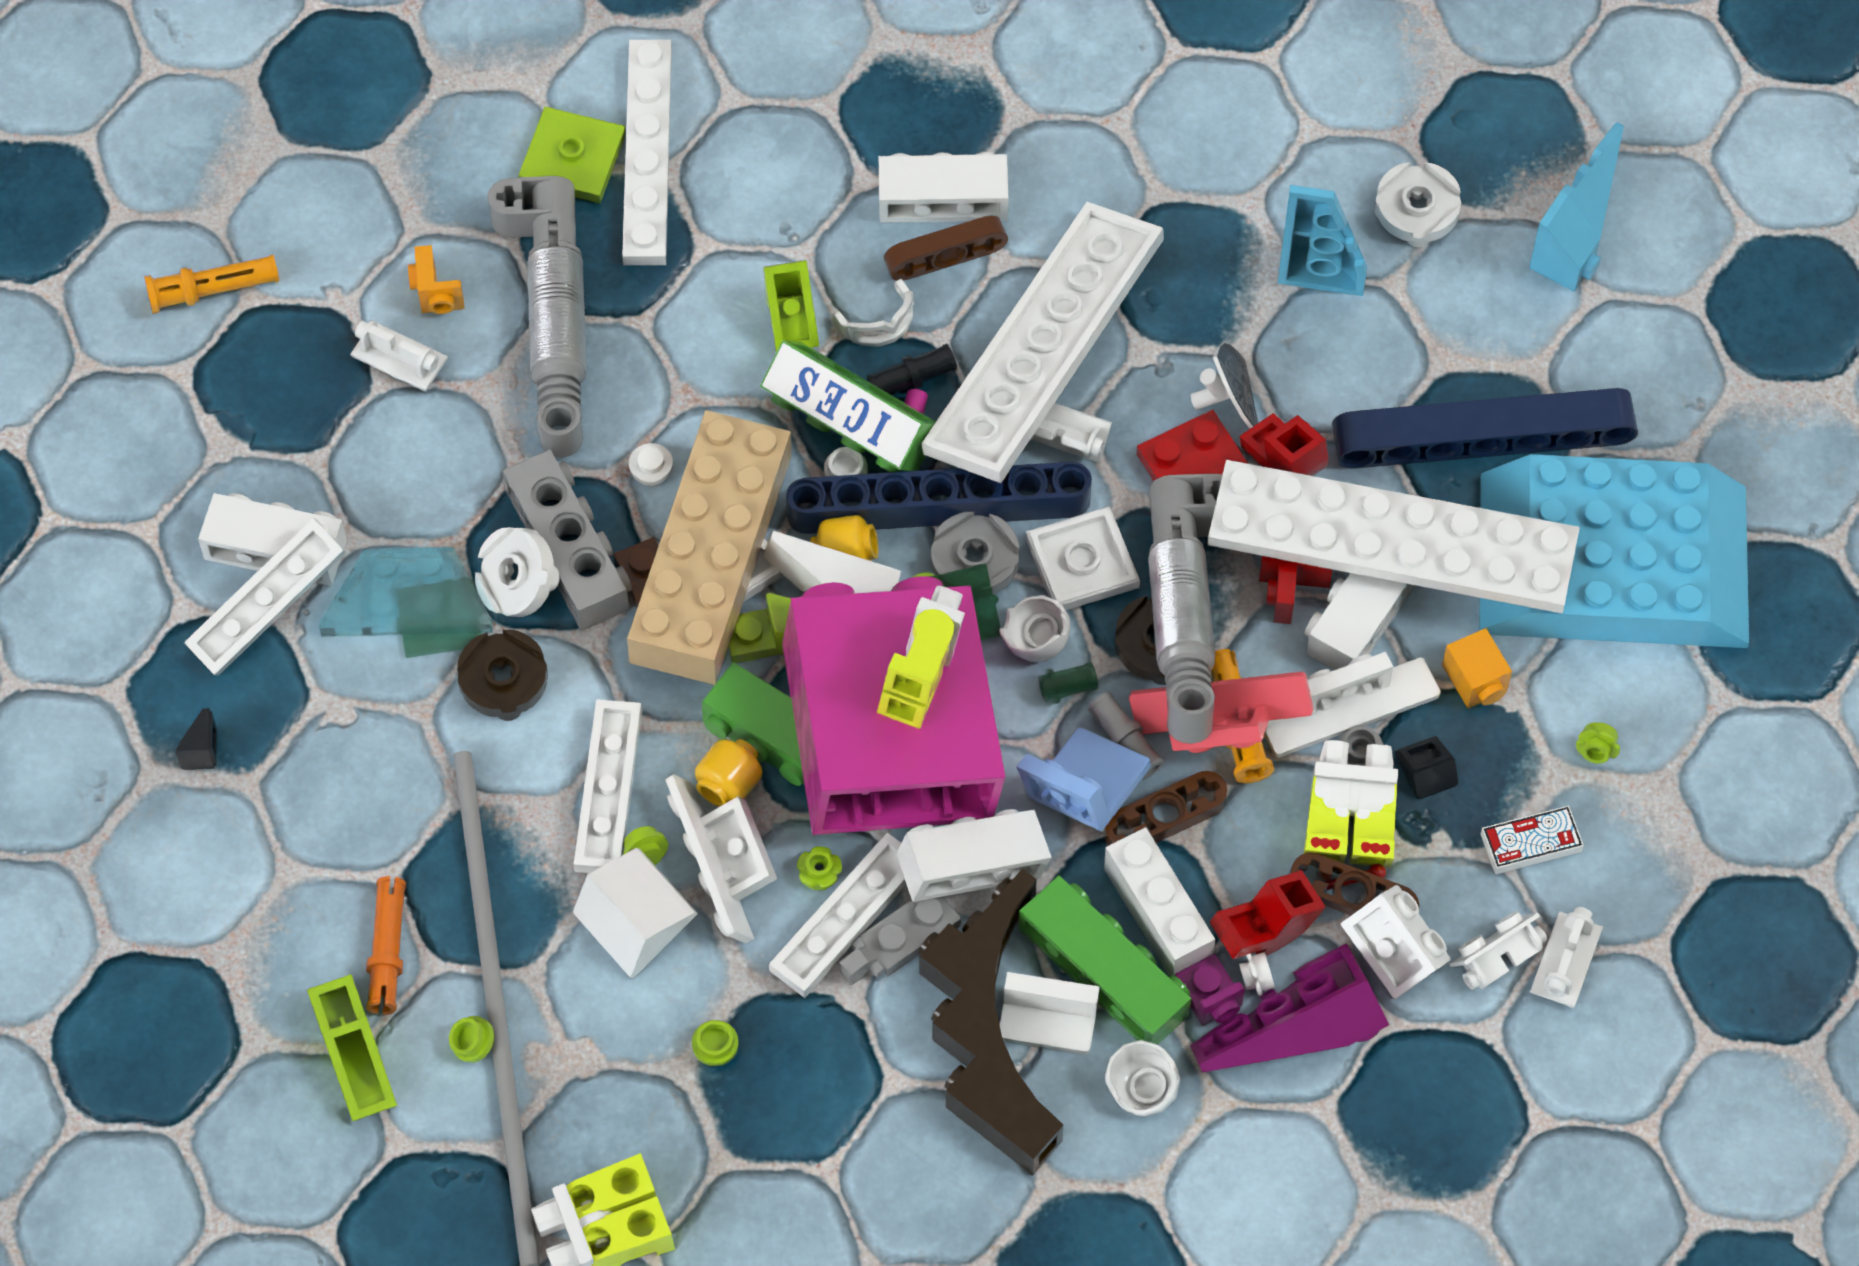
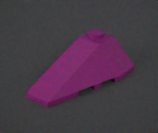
(1318, 1012)

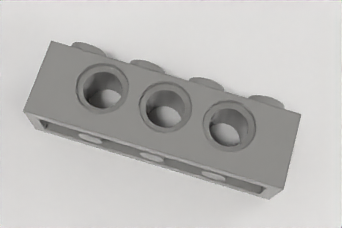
(588, 598)

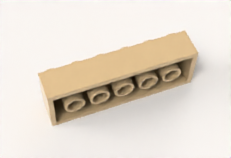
(709, 547)

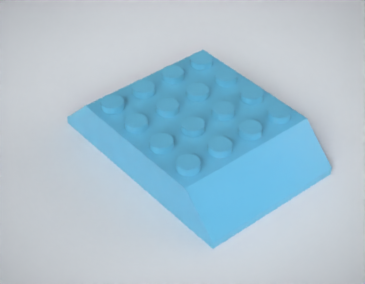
(1652, 554)

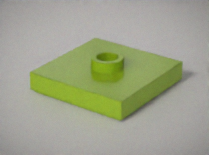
(574, 149)

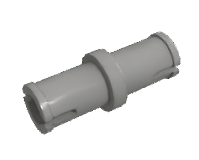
(1123, 730)

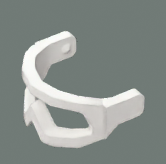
(896, 327)

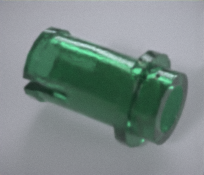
(1067, 682)

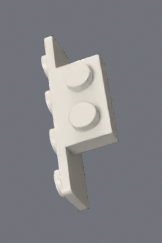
(1352, 697)
(727, 852)

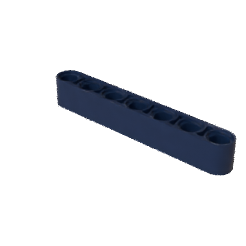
(1484, 428)
(957, 484)

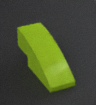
(351, 1047)

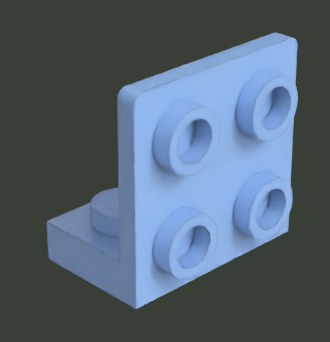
(1085, 778)

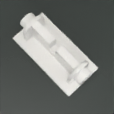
(397, 355)
(1074, 432)
(1483, 957)
(1567, 957)

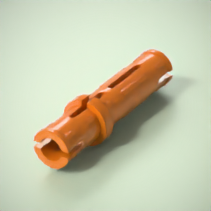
(385, 963)

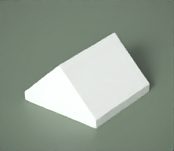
(632, 910)

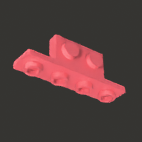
(1240, 709)

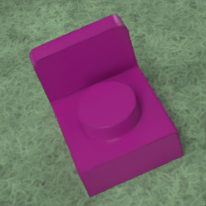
(1212, 991)

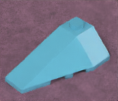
(1574, 222)
(1320, 244)

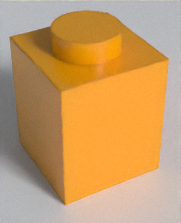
(1477, 669)

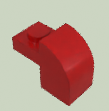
(1286, 446)
(1282, 580)
(1272, 919)

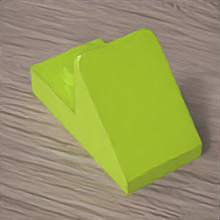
(790, 303)
(761, 631)

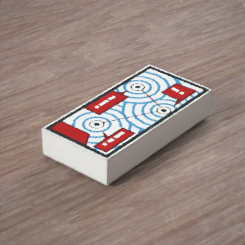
(1532, 840)

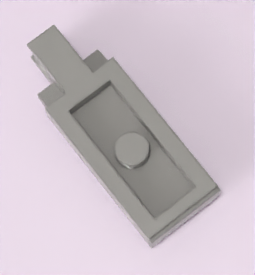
(897, 938)

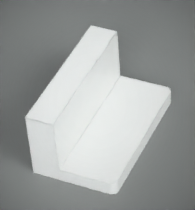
(1049, 1013)

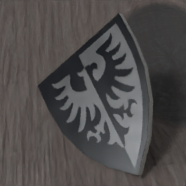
(1231, 384)

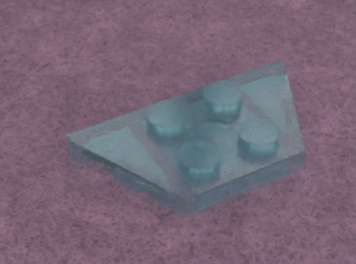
(406, 593)

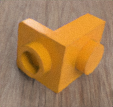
(433, 295)

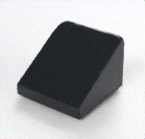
(199, 743)
(1428, 767)

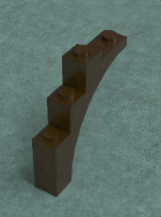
(989, 1090)

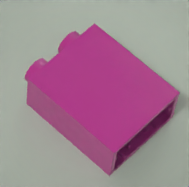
(868, 767)

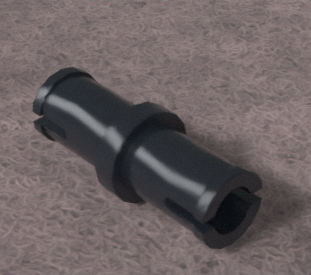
(914, 370)

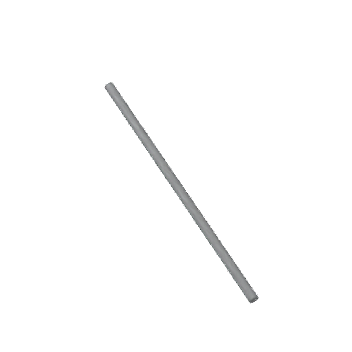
(496, 1010)

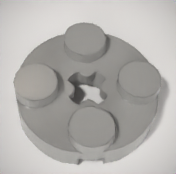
(979, 533)

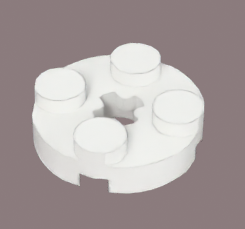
(1414, 224)
(535, 575)

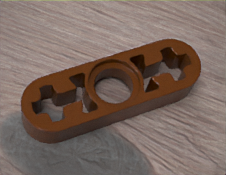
(945, 248)
(1200, 809)
(1346, 872)

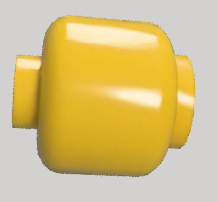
(849, 536)
(728, 771)

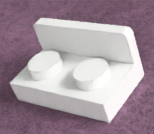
(1396, 941)

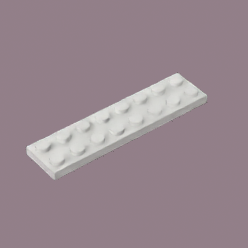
(1042, 342)
(1394, 536)

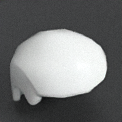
(1036, 628)
(1142, 1078)

